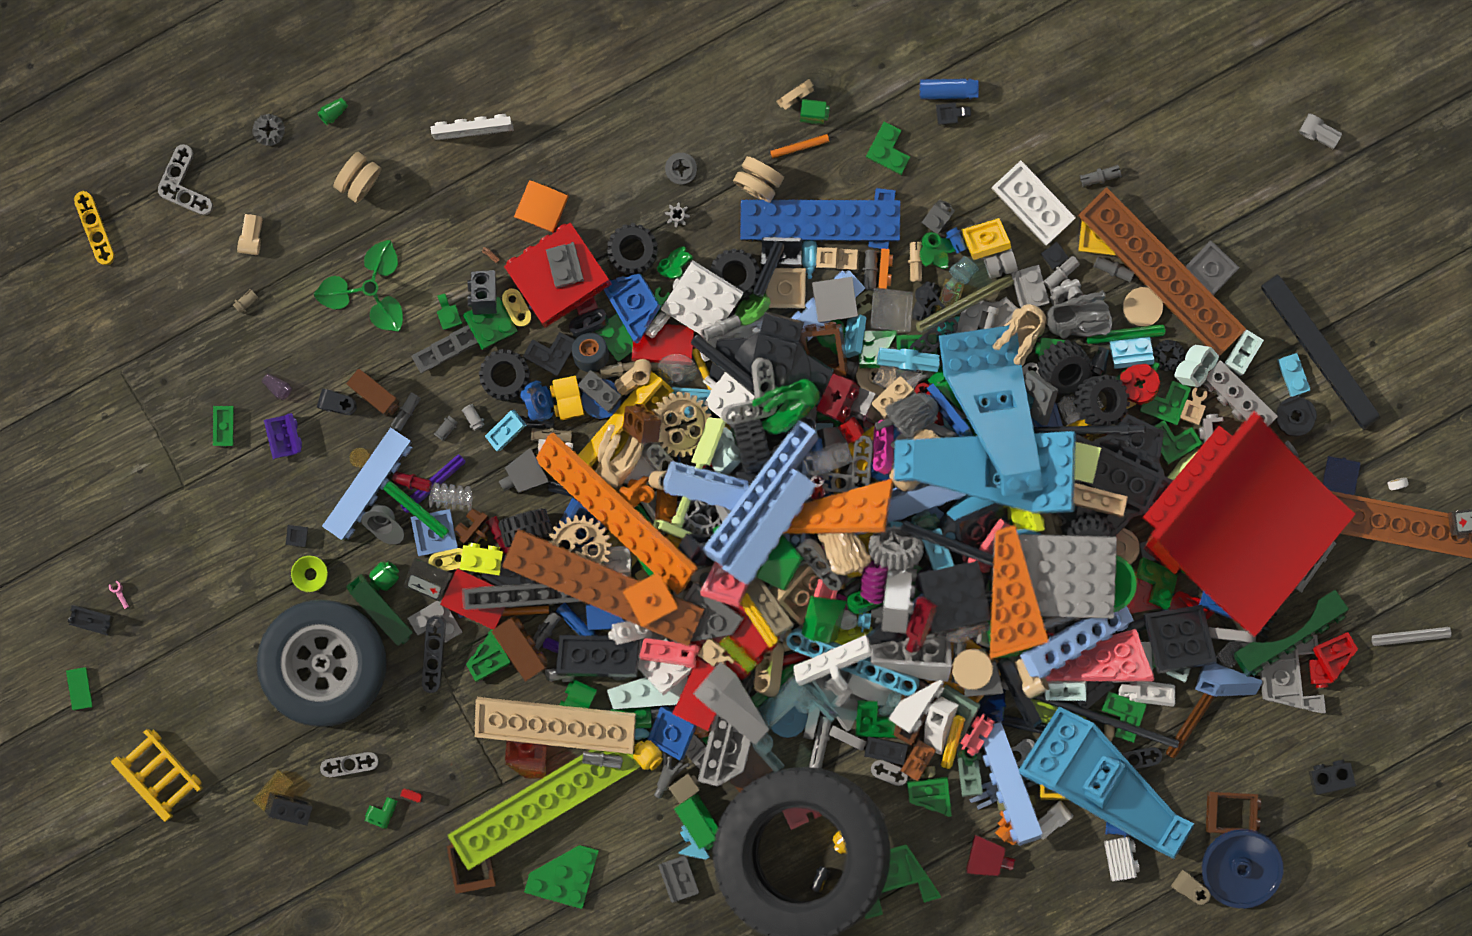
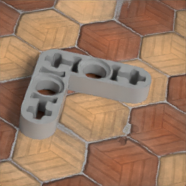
(175, 183)
(740, 407)

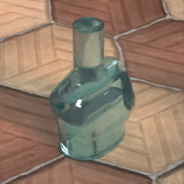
(961, 272)

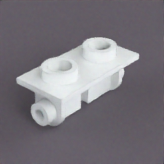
(628, 632)

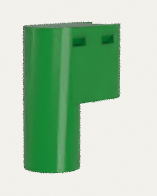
(382, 816)

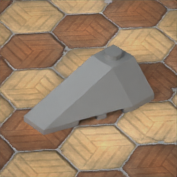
(930, 663)
(728, 699)

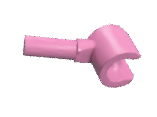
(118, 592)

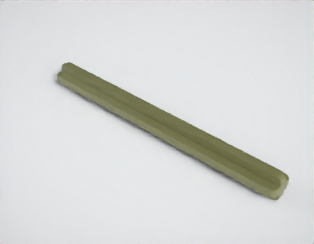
(964, 303)

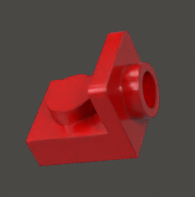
(851, 430)
(1317, 674)

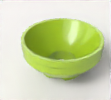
(299, 569)

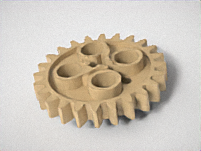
(675, 406)
(569, 530)

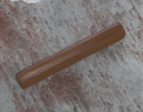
(1190, 724)

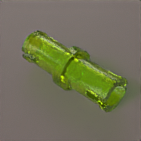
(737, 654)

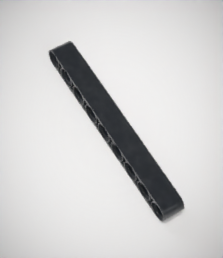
(1320, 352)

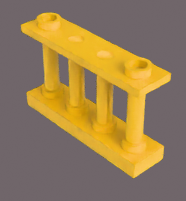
(150, 794)

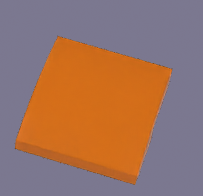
(541, 206)

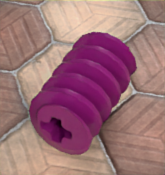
(874, 583)

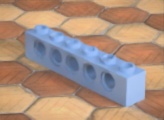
(1035, 658)

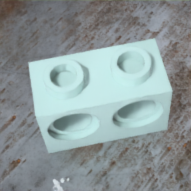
(1243, 352)
(1067, 690)

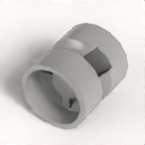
(1000, 263)

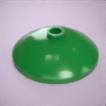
(1124, 583)

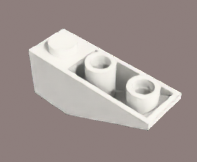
(911, 709)
(939, 724)

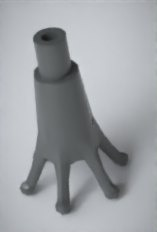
(668, 774)

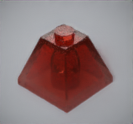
(527, 759)

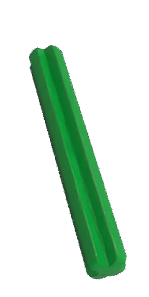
(1131, 333)
(416, 509)

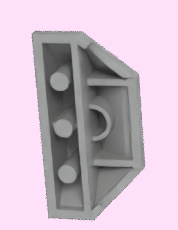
(724, 754)

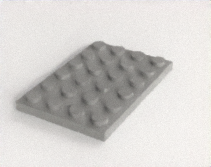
(1071, 574)

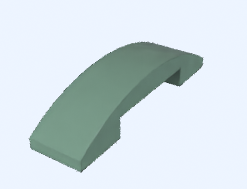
(969, 776)

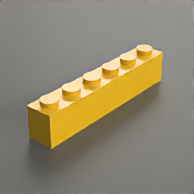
(644, 394)

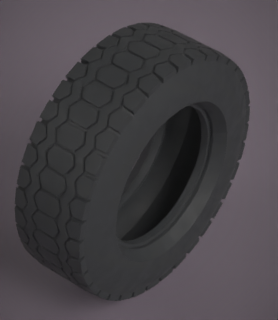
(740, 870)

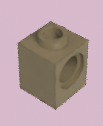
(685, 788)

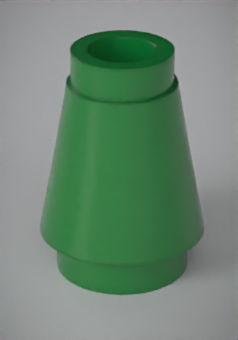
(332, 111)

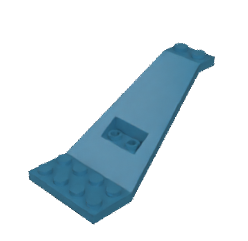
(1005, 427)
(966, 468)
(1072, 761)

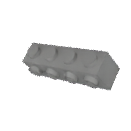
(1236, 394)

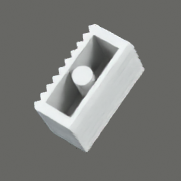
(1121, 859)

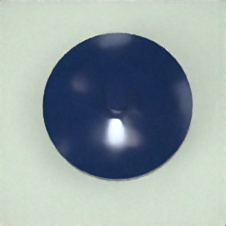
(1242, 868)

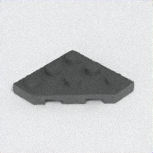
(716, 619)

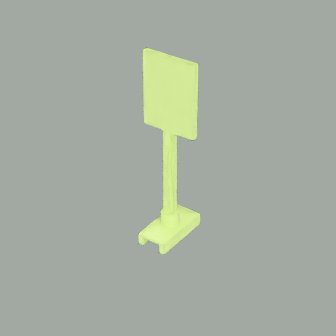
(702, 456)
(1086, 462)

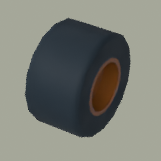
(590, 352)

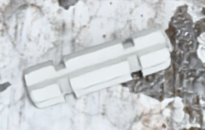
(657, 324)

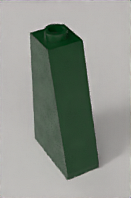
(379, 610)

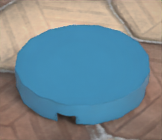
(791, 723)

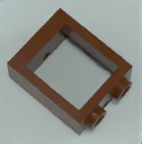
(828, 328)
(373, 393)
(1211, 811)
(460, 888)

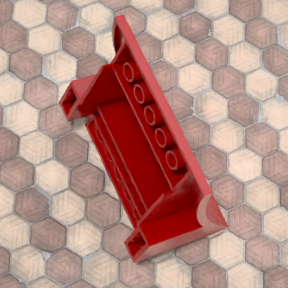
(1245, 522)

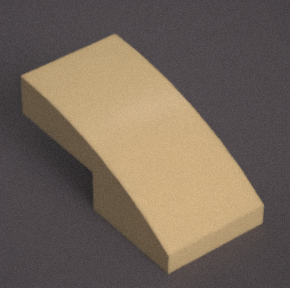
(837, 258)

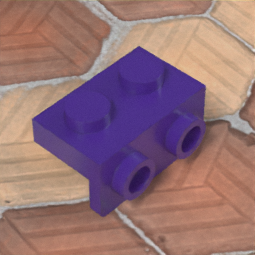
(283, 436)

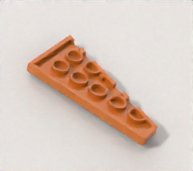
(846, 512)
(1015, 611)

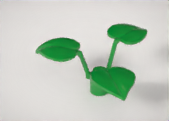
(386, 313)

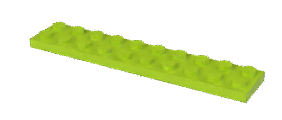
(535, 807)

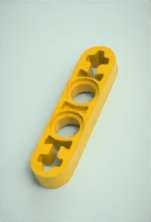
(93, 228)

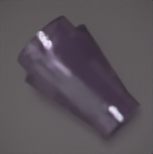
(278, 387)

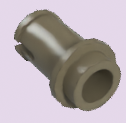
(245, 301)

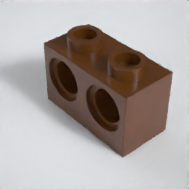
(642, 423)

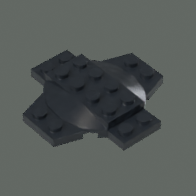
(780, 345)
(1128, 468)

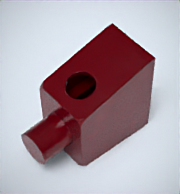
(987, 858)

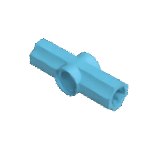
(908, 360)

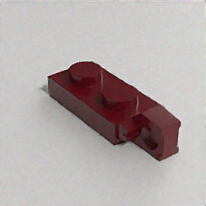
(920, 624)

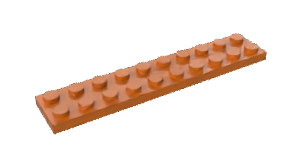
(615, 513)

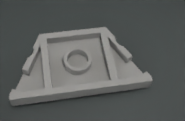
(848, 712)

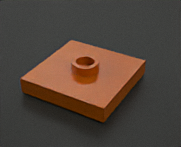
(650, 599)

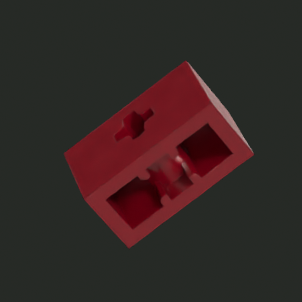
(838, 388)

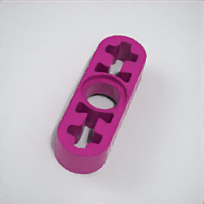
(883, 457)

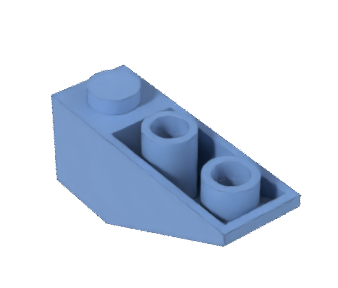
(1222, 681)

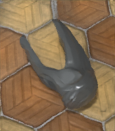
(1080, 316)
(910, 415)

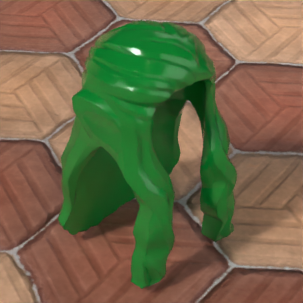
(799, 400)

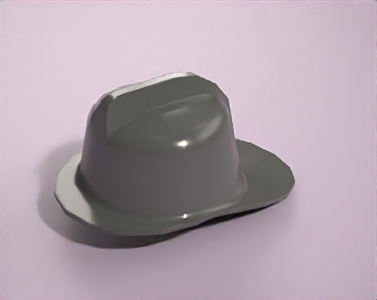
(382, 524)

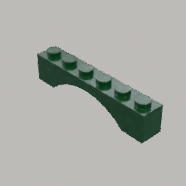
(1257, 655)

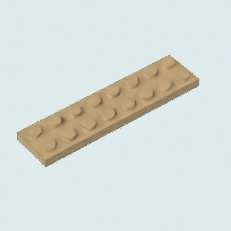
(555, 725)

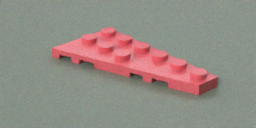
(1111, 660)

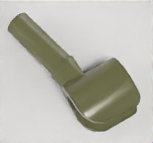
(930, 771)

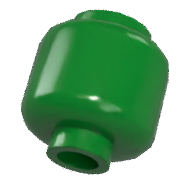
(384, 576)

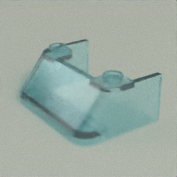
(790, 694)

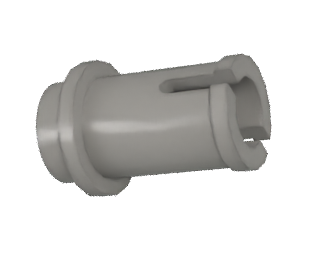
(473, 417)

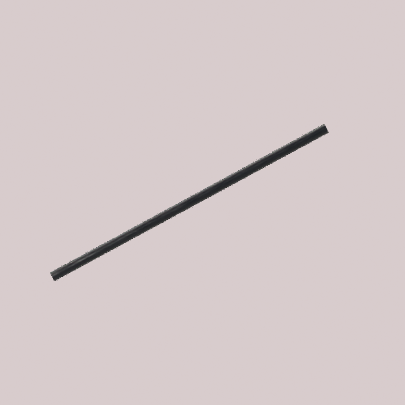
(1109, 721)

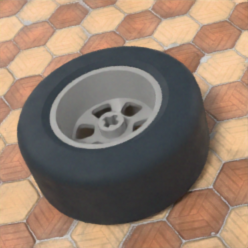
(279, 663)

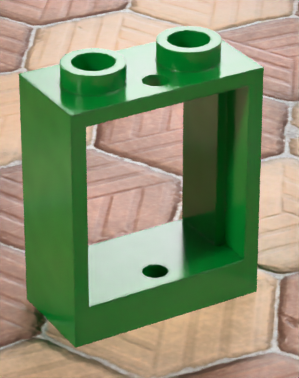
(698, 821)

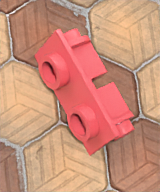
(980, 727)

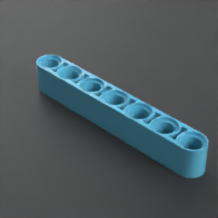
(861, 667)

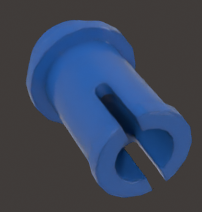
(956, 240)
(1111, 829)

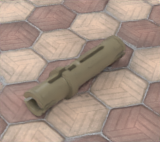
(620, 369)

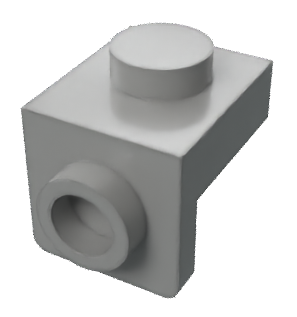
(1207, 429)
(842, 695)

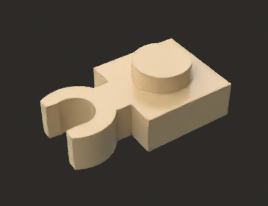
(1193, 409)
(714, 653)

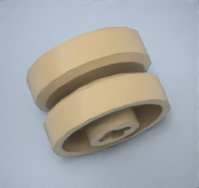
(357, 177)
(758, 179)

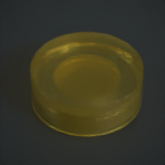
(359, 457)

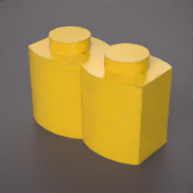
(568, 398)

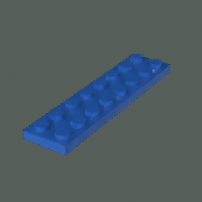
(821, 220)

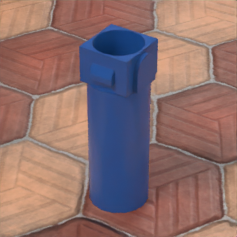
(948, 88)

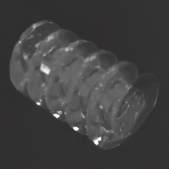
(451, 496)

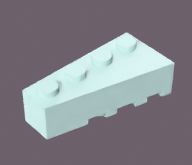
(643, 694)

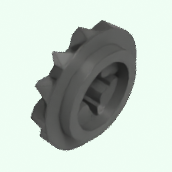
(275, 136)
(687, 161)

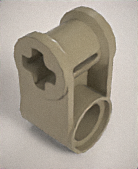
(1188, 886)

